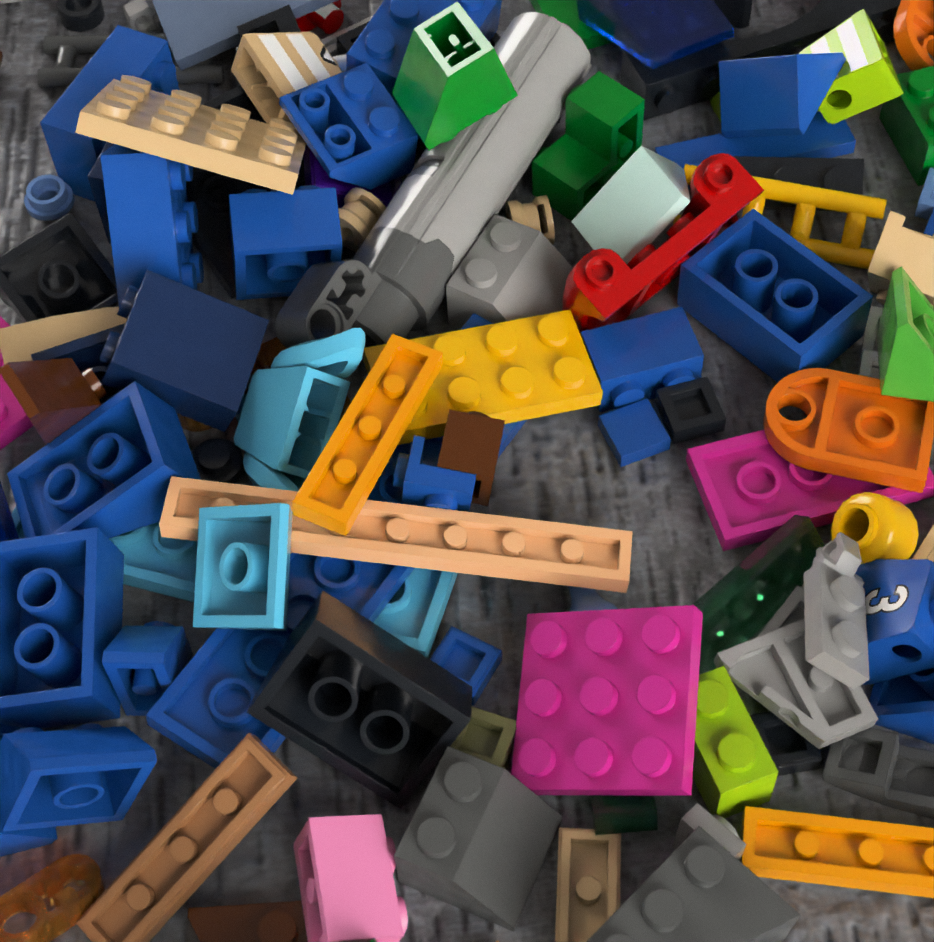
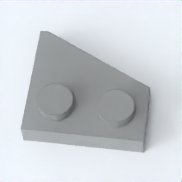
(797, 692)

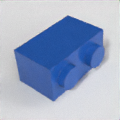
(643, 356)

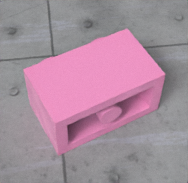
(349, 880)

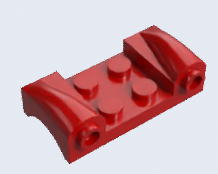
(608, 290)

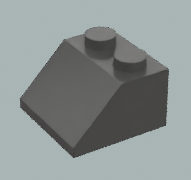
(477, 839)

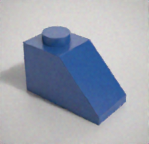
(145, 663)

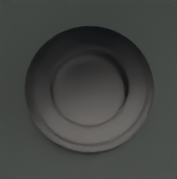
(80, 14)

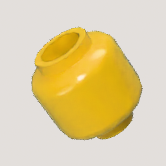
(878, 525)

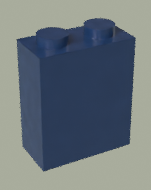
(184, 349)

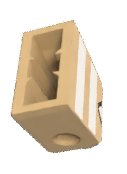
(280, 64)

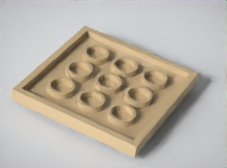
(194, 133)

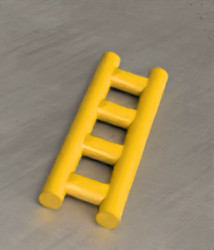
(807, 200)

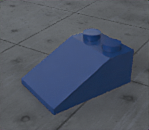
(105, 469)

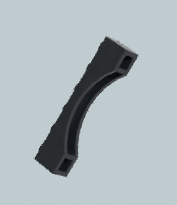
(697, 74)

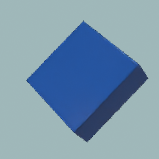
(634, 432)
(468, 659)

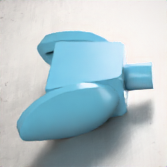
(295, 408)

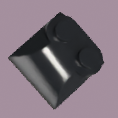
(57, 273)

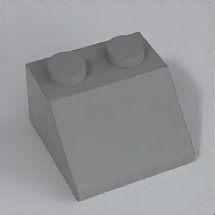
(507, 276)

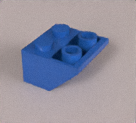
(354, 127)

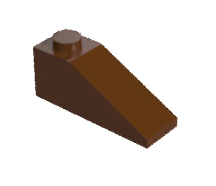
(53, 393)

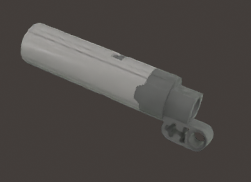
(444, 201)

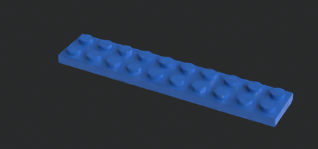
(211, 695)

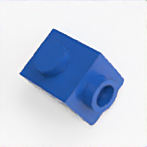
(430, 484)

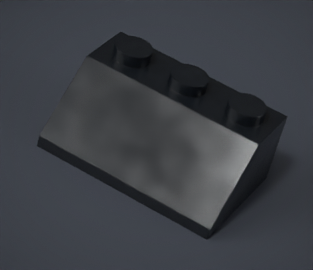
(362, 700)

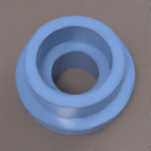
(48, 198)

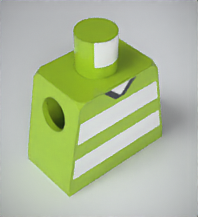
(866, 74)

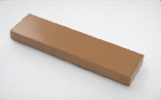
(189, 846)

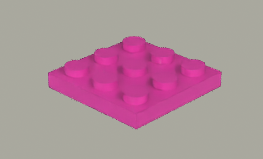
(609, 702)

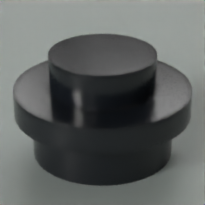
(218, 460)

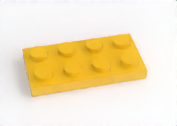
(506, 372)

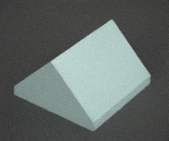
(634, 204)

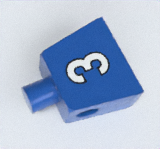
(898, 616)

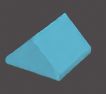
(243, 567)

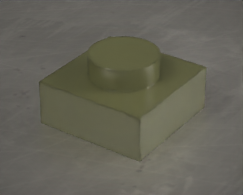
(487, 737)

